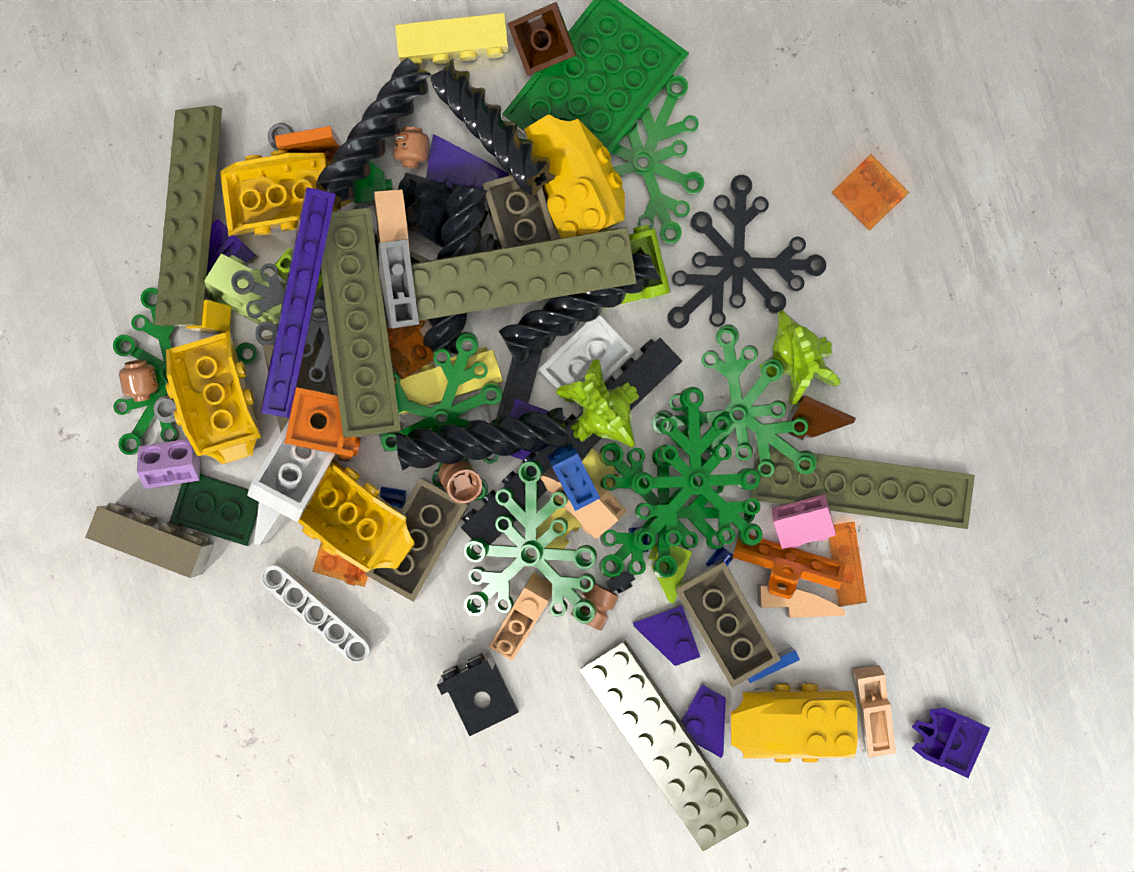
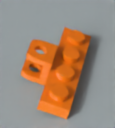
(790, 565)

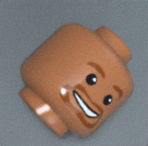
(411, 147)
(138, 380)

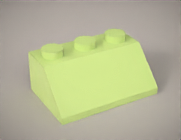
(221, 291)

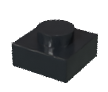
(621, 582)

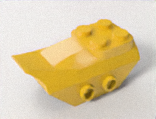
(586, 188)
(269, 190)
(212, 398)
(356, 521)
(795, 723)

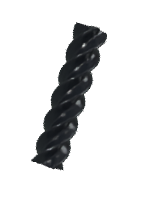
(486, 124)
(368, 136)
(460, 236)
(564, 313)
(481, 439)

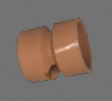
(460, 481)
(604, 602)

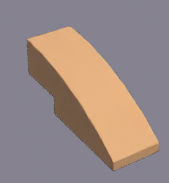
(390, 216)
(800, 605)
(874, 710)

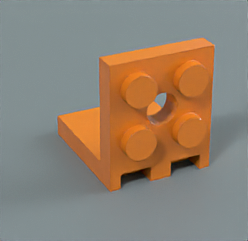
(310, 141)
(328, 439)

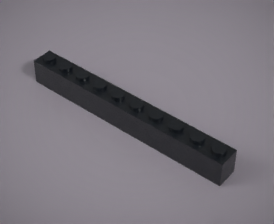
(644, 374)

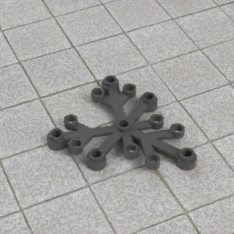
(273, 297)

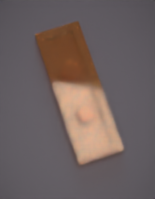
(846, 550)

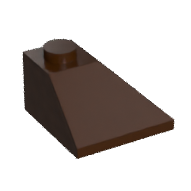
(542, 39)
(820, 417)

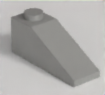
(397, 284)

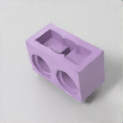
(167, 464)

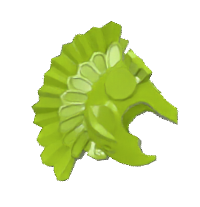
(801, 356)
(604, 410)

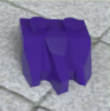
(951, 740)

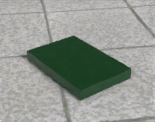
(216, 509)

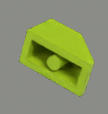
(682, 558)

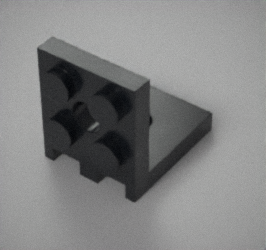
(429, 210)
(477, 676)

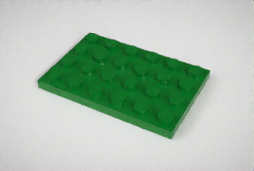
(610, 80)

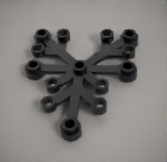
(714, 284)

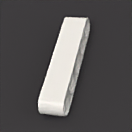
(303, 610)

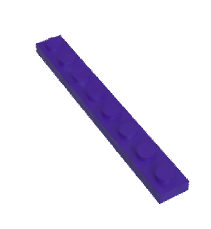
(297, 302)

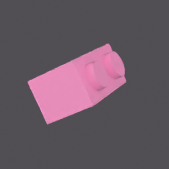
(803, 521)

